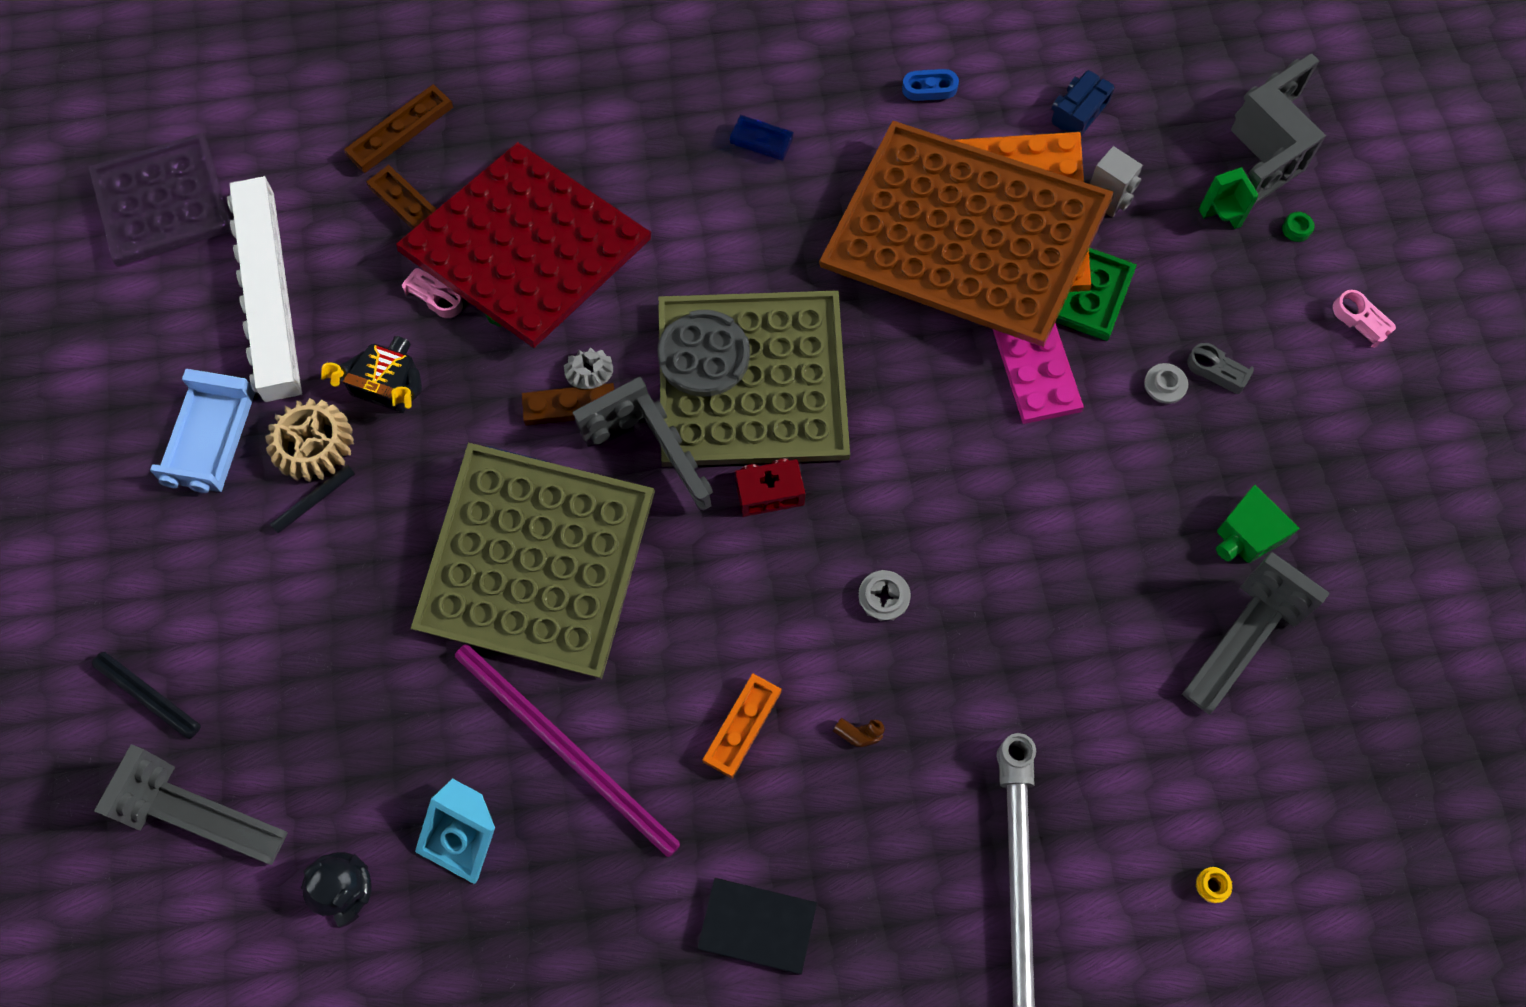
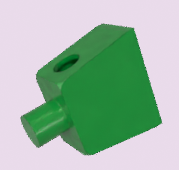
(1254, 528)

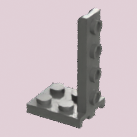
(622, 410)
(1277, 594)
(143, 790)

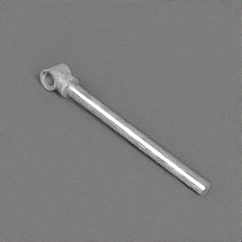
(1018, 777)

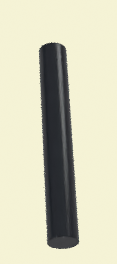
(312, 499)

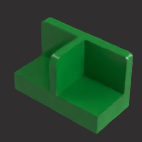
(1230, 197)

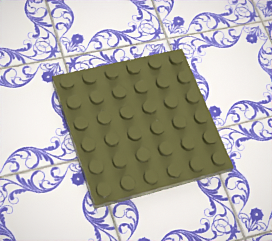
(790, 395)
(534, 560)

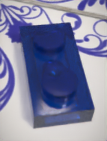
(761, 137)

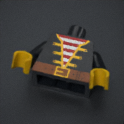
(379, 375)

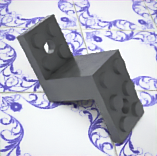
(1277, 128)

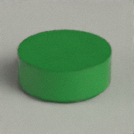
(1298, 226)

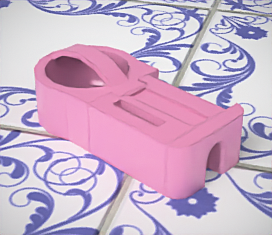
(431, 290)
(1368, 321)

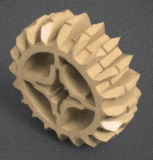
(313, 449)

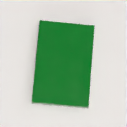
(1097, 309)

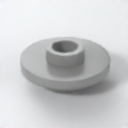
(1166, 383)

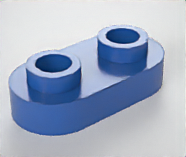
(929, 84)

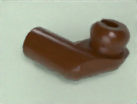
(860, 736)

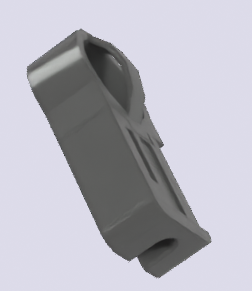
(1225, 370)

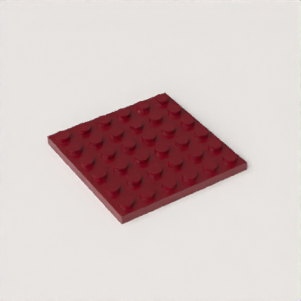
(524, 243)

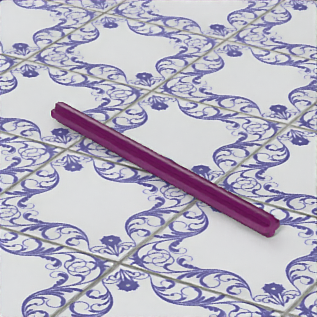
(568, 751)

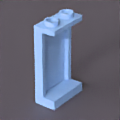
(205, 432)

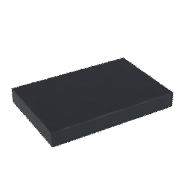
(757, 926)

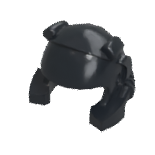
(337, 886)

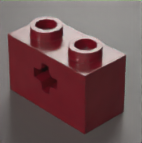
(786, 488)

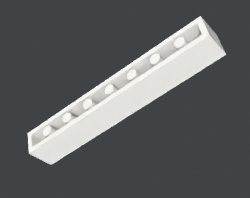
(264, 290)

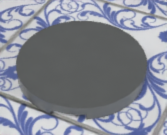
(703, 353)

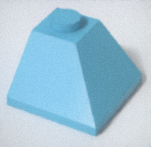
(457, 830)

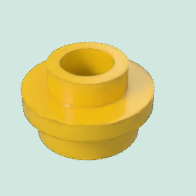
(1223, 881)

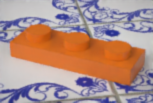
(742, 725)

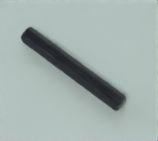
(146, 695)

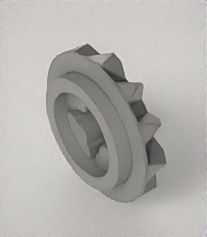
(582, 377)
(896, 588)

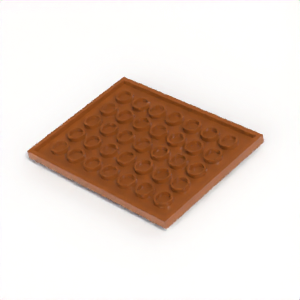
(967, 232)

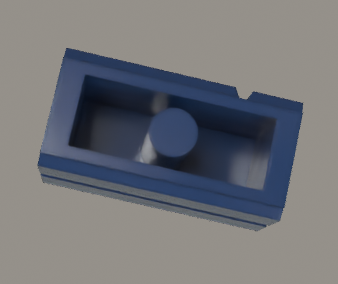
(1082, 103)

